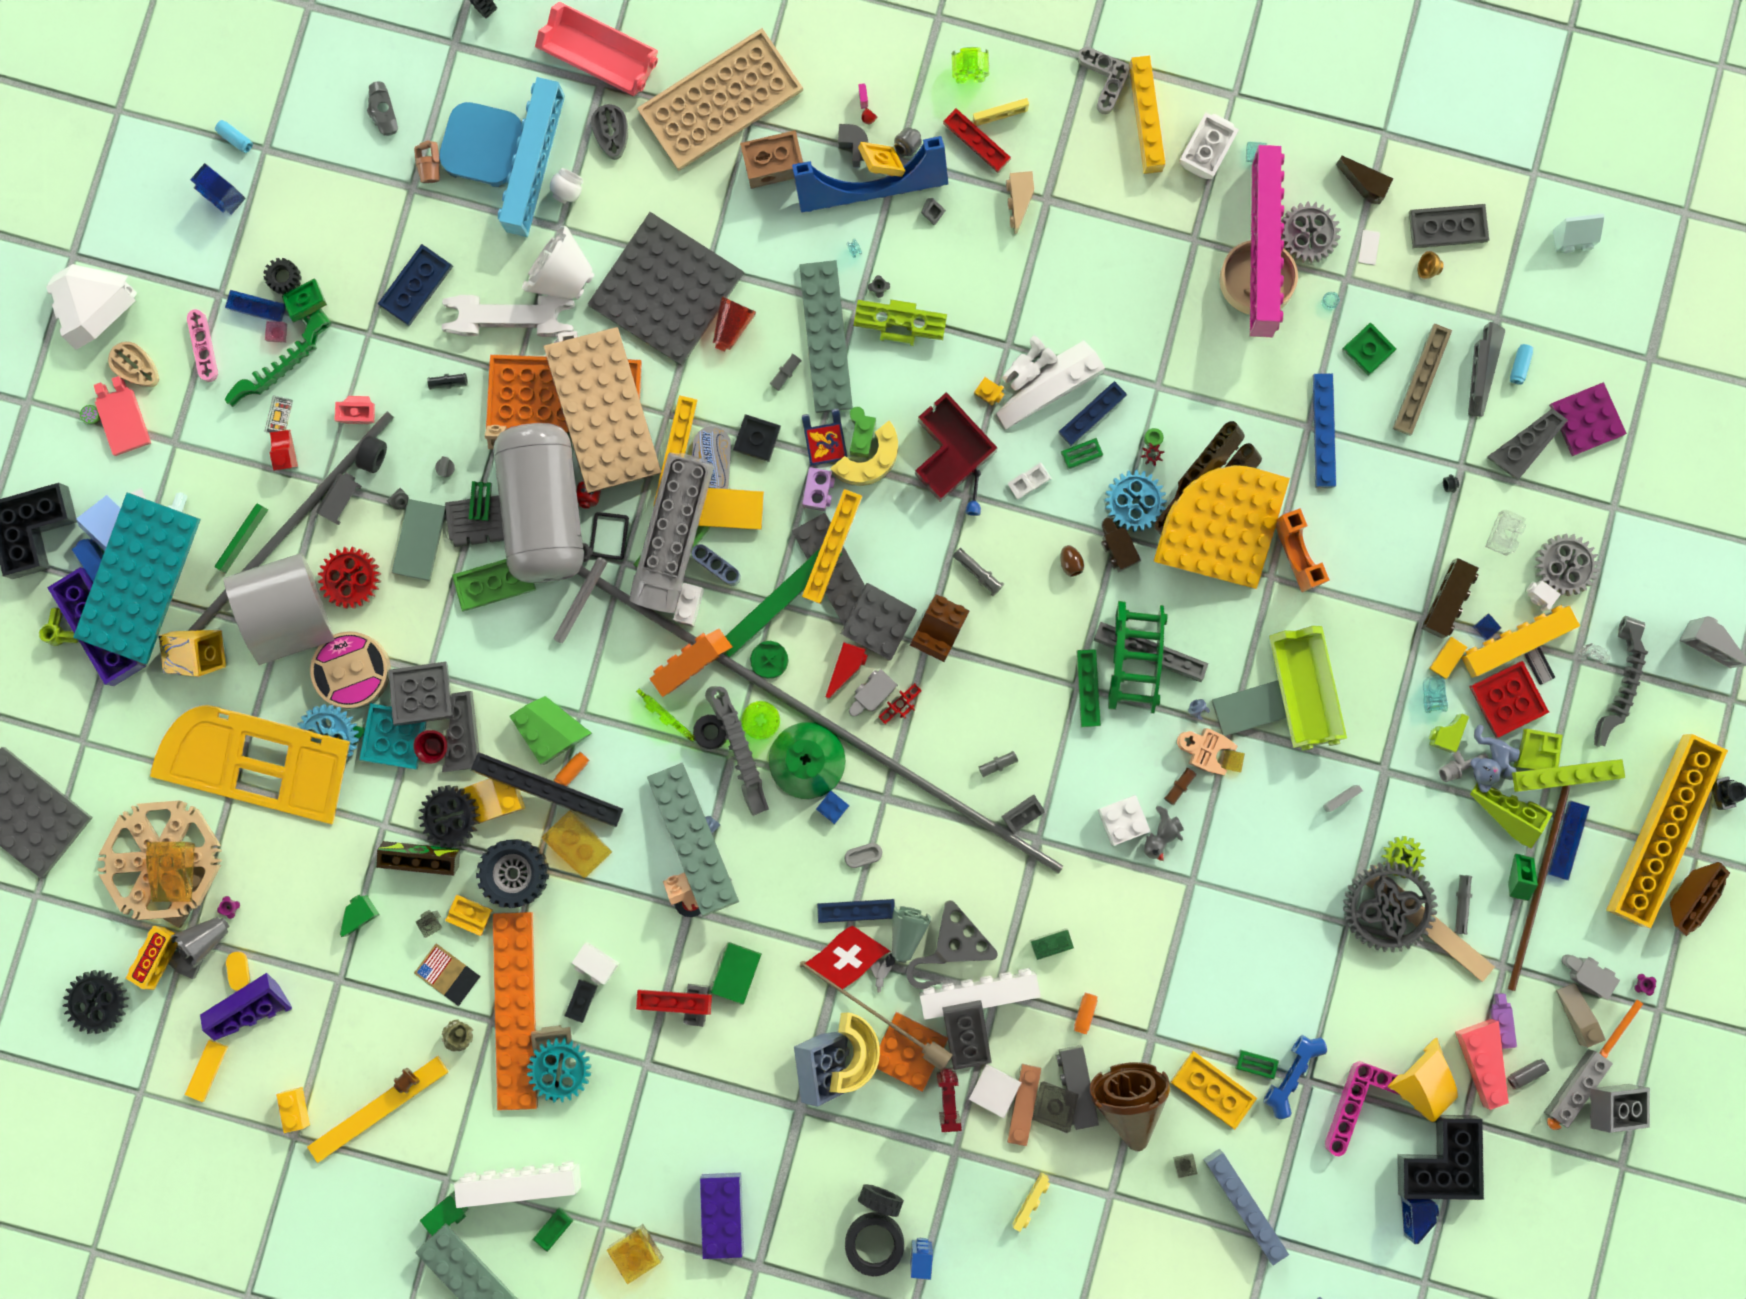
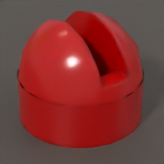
(868, 116)

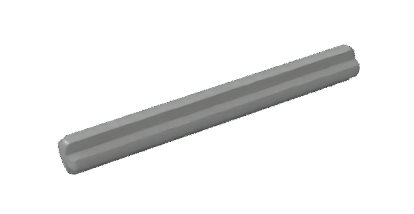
(580, 600)

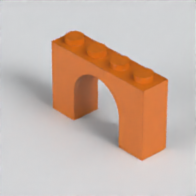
(1290, 532)

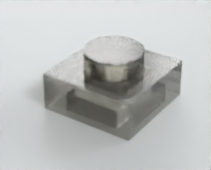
(1185, 1165)

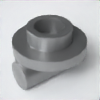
(444, 467)

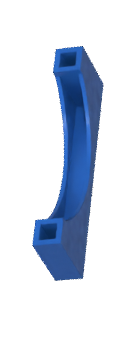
(922, 172)

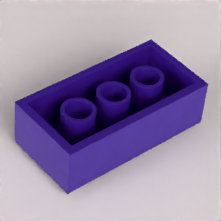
(721, 1215)

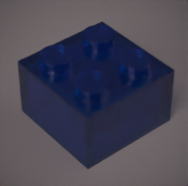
(217, 189)

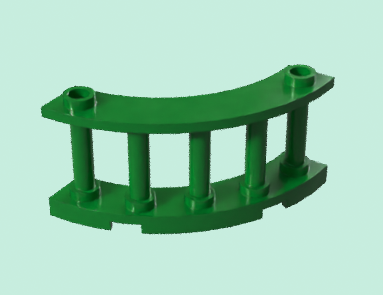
(1120, 654)

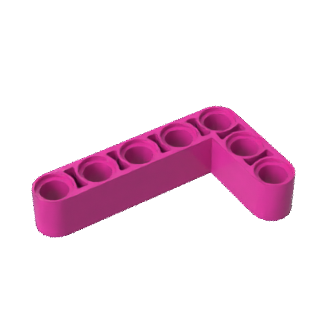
(1356, 1100)

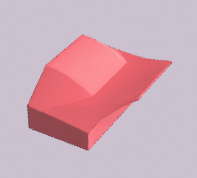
(355, 410)

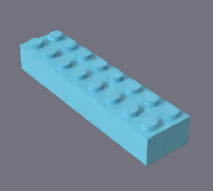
(531, 157)

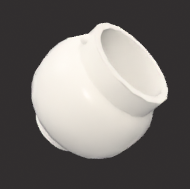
(566, 186)

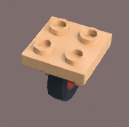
(681, 895)

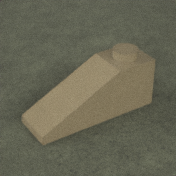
(1580, 1016)

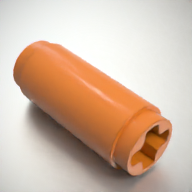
(571, 769)
(1085, 1013)

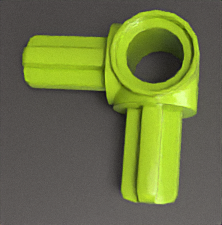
(54, 627)

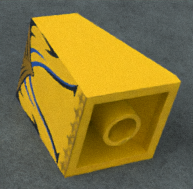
(192, 652)

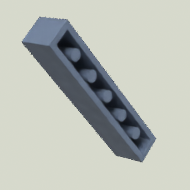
(1246, 1207)

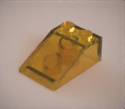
(577, 844)
(170, 871)

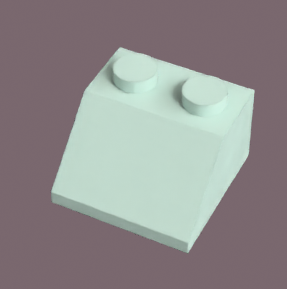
(1578, 233)

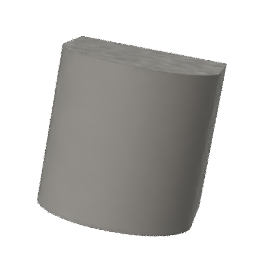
(278, 609)

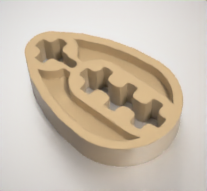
(127, 371)

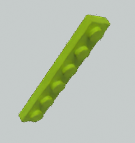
(1568, 775)

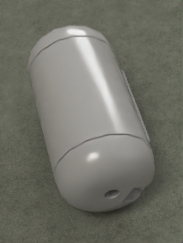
(538, 503)

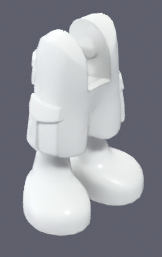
(1025, 367)

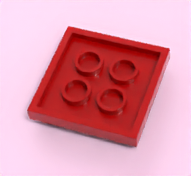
(1509, 699)

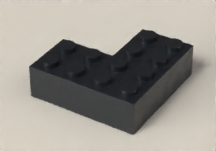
(22, 522)
(1455, 1169)

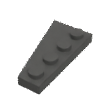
(1527, 445)
(462, 733)

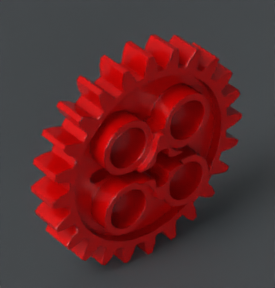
(339, 564)

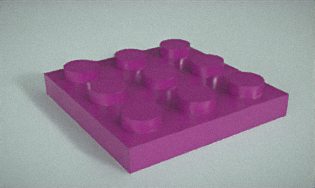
(1590, 419)

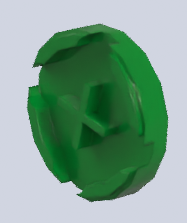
(769, 659)

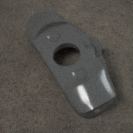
(386, 120)

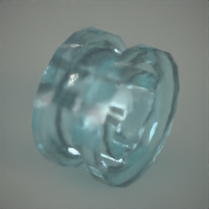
(854, 248)
(1333, 295)

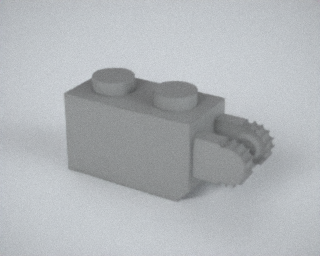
(872, 693)
(1591, 976)

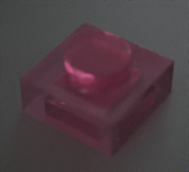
(276, 331)

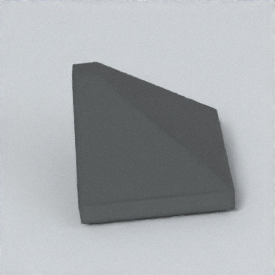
(932, 210)

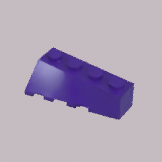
(245, 1007)

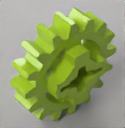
(1400, 849)

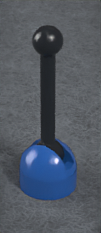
(973, 508)

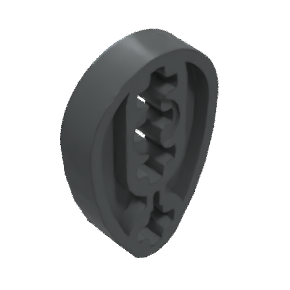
(601, 130)

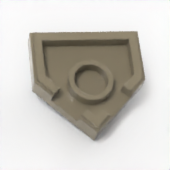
(550, 1033)

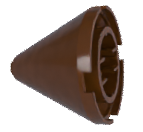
(1131, 1100)

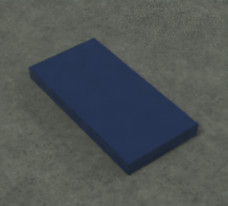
(415, 285)

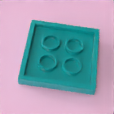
(389, 743)

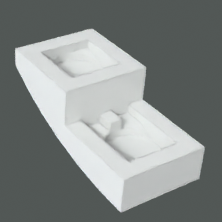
(1029, 481)

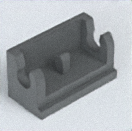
(1023, 813)
(696, 1019)

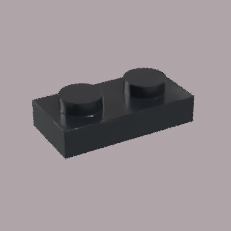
(581, 1000)

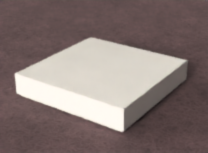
(995, 1091)

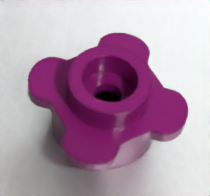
(222, 909)
(1651, 984)

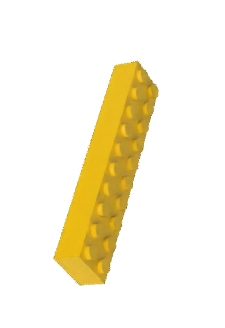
(1667, 830)

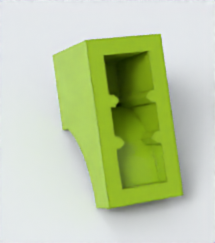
(1449, 737)

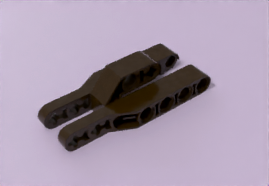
(1214, 457)

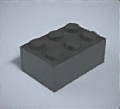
(1620, 1108)

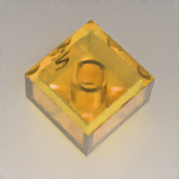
(635, 1253)

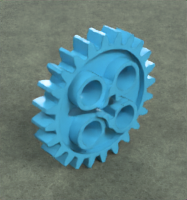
(1147, 489)
(339, 721)

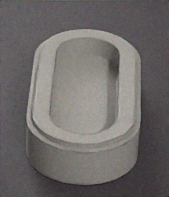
(863, 855)

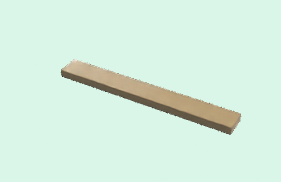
(1447, 939)

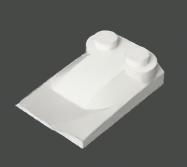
(1208, 146)

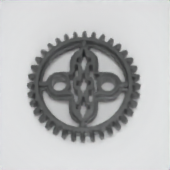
(1398, 941)

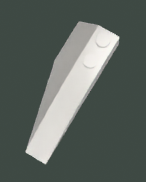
(1056, 380)

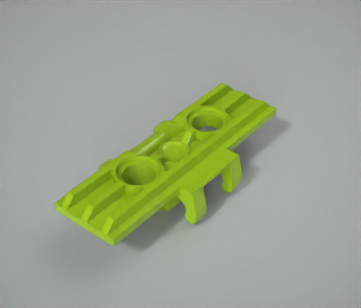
(900, 314)

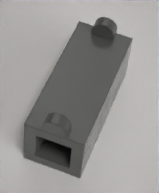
(337, 497)

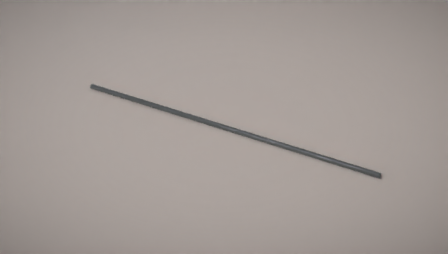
(834, 728)

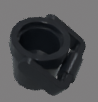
(1728, 792)

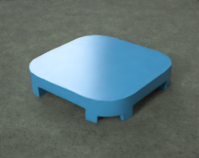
(480, 143)

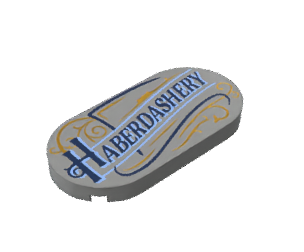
(715, 447)

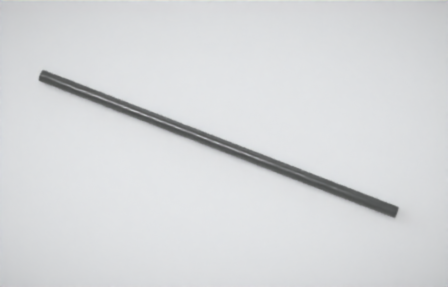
(293, 520)

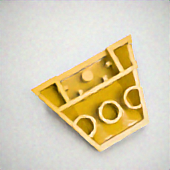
(1428, 1083)

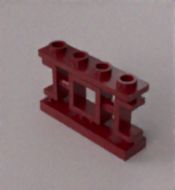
(949, 1118)

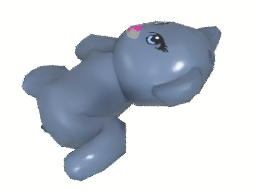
(1489, 770)

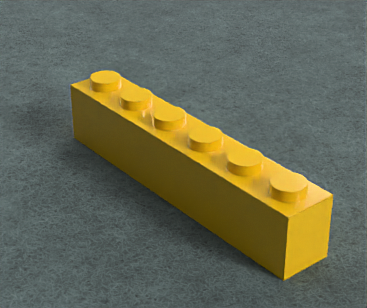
(1146, 114)
(1520, 641)

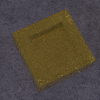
(1233, 760)

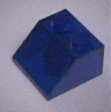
(1418, 1218)

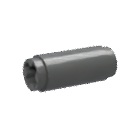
(1528, 1074)

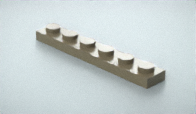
(1422, 379)

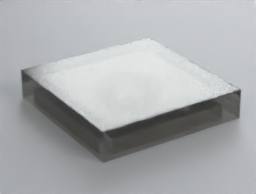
(1055, 1107)

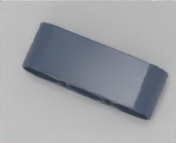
(709, 558)

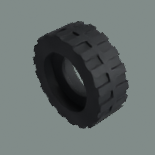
(880, 1200)

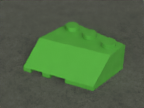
(548, 729)

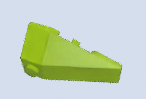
(1520, 819)

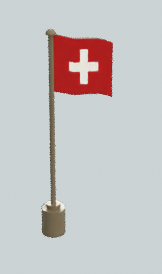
(846, 961)

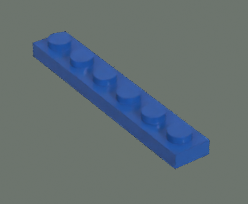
(1324, 430)

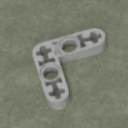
(1110, 71)

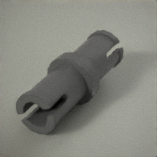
(785, 372)
(998, 764)

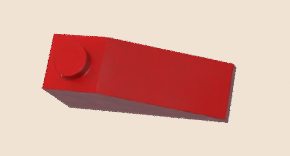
(847, 665)

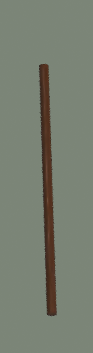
(1538, 891)

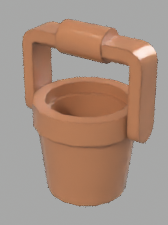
(429, 165)

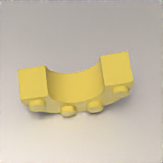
(875, 468)
(865, 1054)

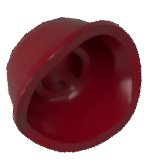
(430, 746)

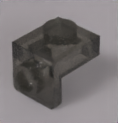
(429, 923)

